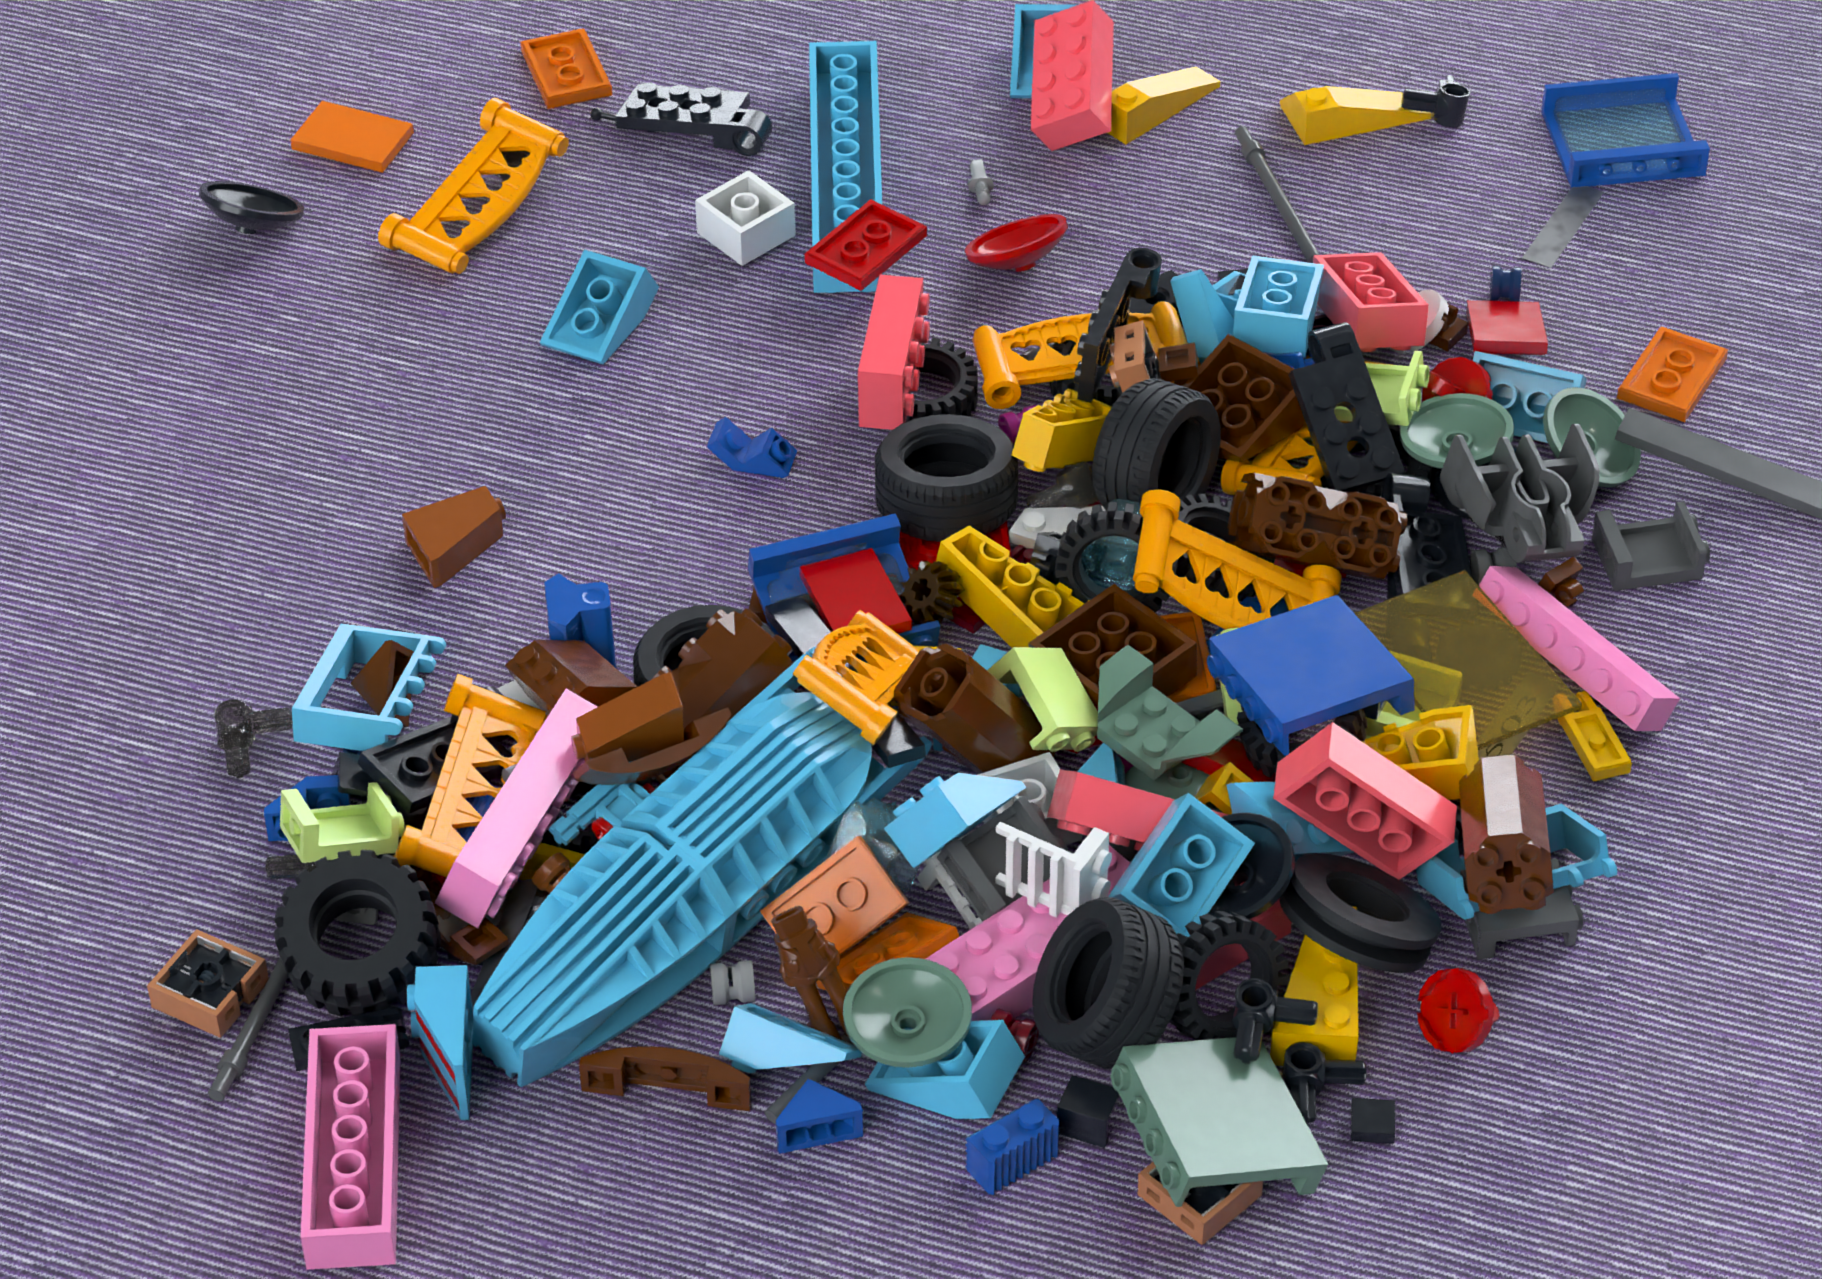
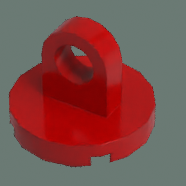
(1458, 376)
(1456, 1010)

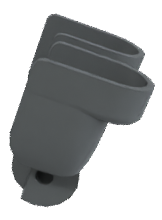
(1526, 497)

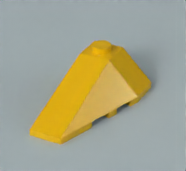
(1152, 100)
(1343, 112)
(1433, 749)

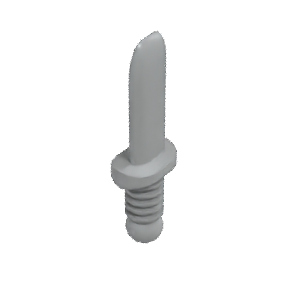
(980, 182)

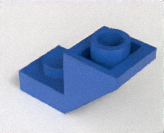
(764, 455)
(316, 792)

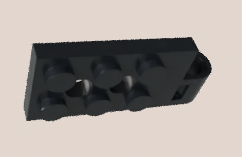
(697, 112)
(1137, 279)
(1344, 380)
(1425, 534)
(424, 751)

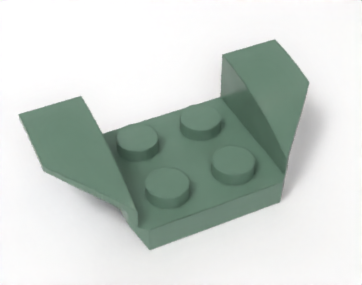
(1147, 724)

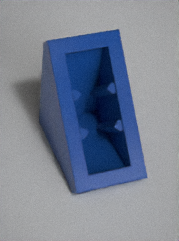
(817, 1118)

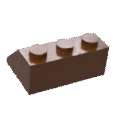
(555, 665)

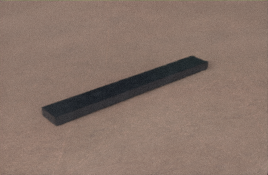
(804, 630)

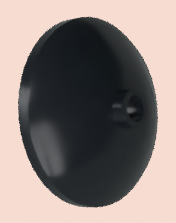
(250, 206)
(1265, 868)

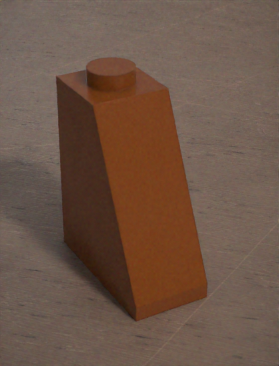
(453, 532)
(636, 721)

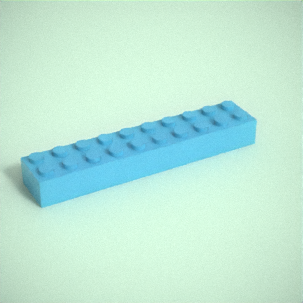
(843, 140)

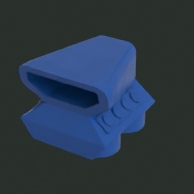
(580, 614)

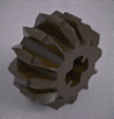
(931, 592)

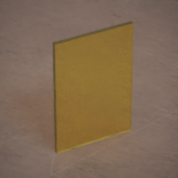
(1469, 655)

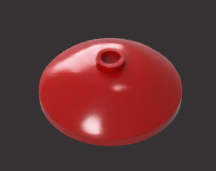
(1017, 243)

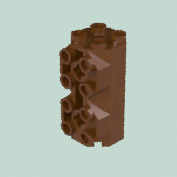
(1317, 526)
(727, 666)
(966, 710)
(1505, 835)

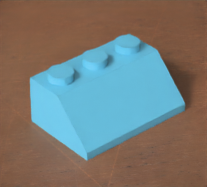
(1525, 390)
(1305, 837)
(1183, 864)

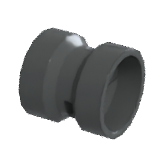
(1482, 559)

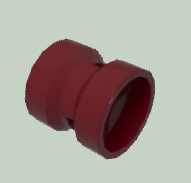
(1024, 1031)

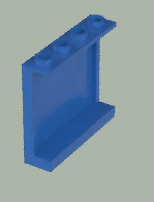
(1307, 669)

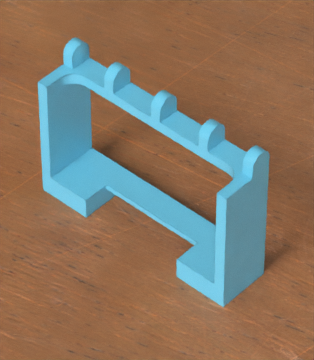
(355, 729)
(1565, 830)

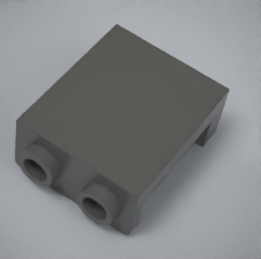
(1650, 550)
(982, 855)
(1555, 917)

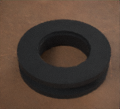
(1391, 920)

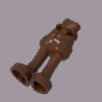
(804, 961)

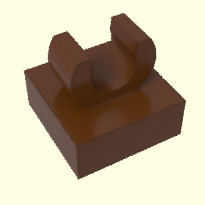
(1452, 331)
(1178, 363)
(1562, 582)

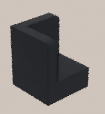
(351, 776)
(1086, 1111)

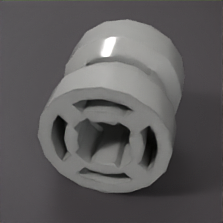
(742, 982)

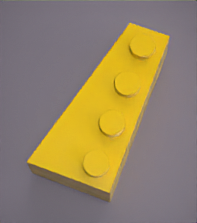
(1059, 432)
(1003, 591)
(1334, 986)

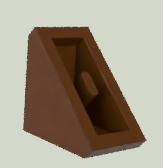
(381, 675)

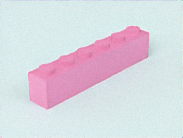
(1580, 650)

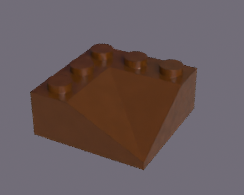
(1250, 397)
(1110, 624)

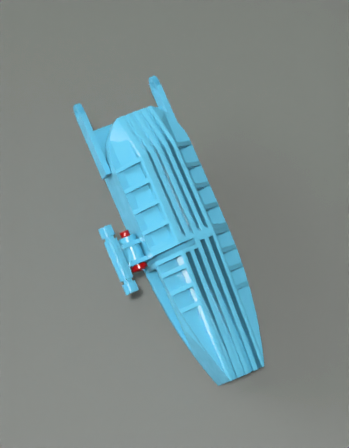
(675, 877)

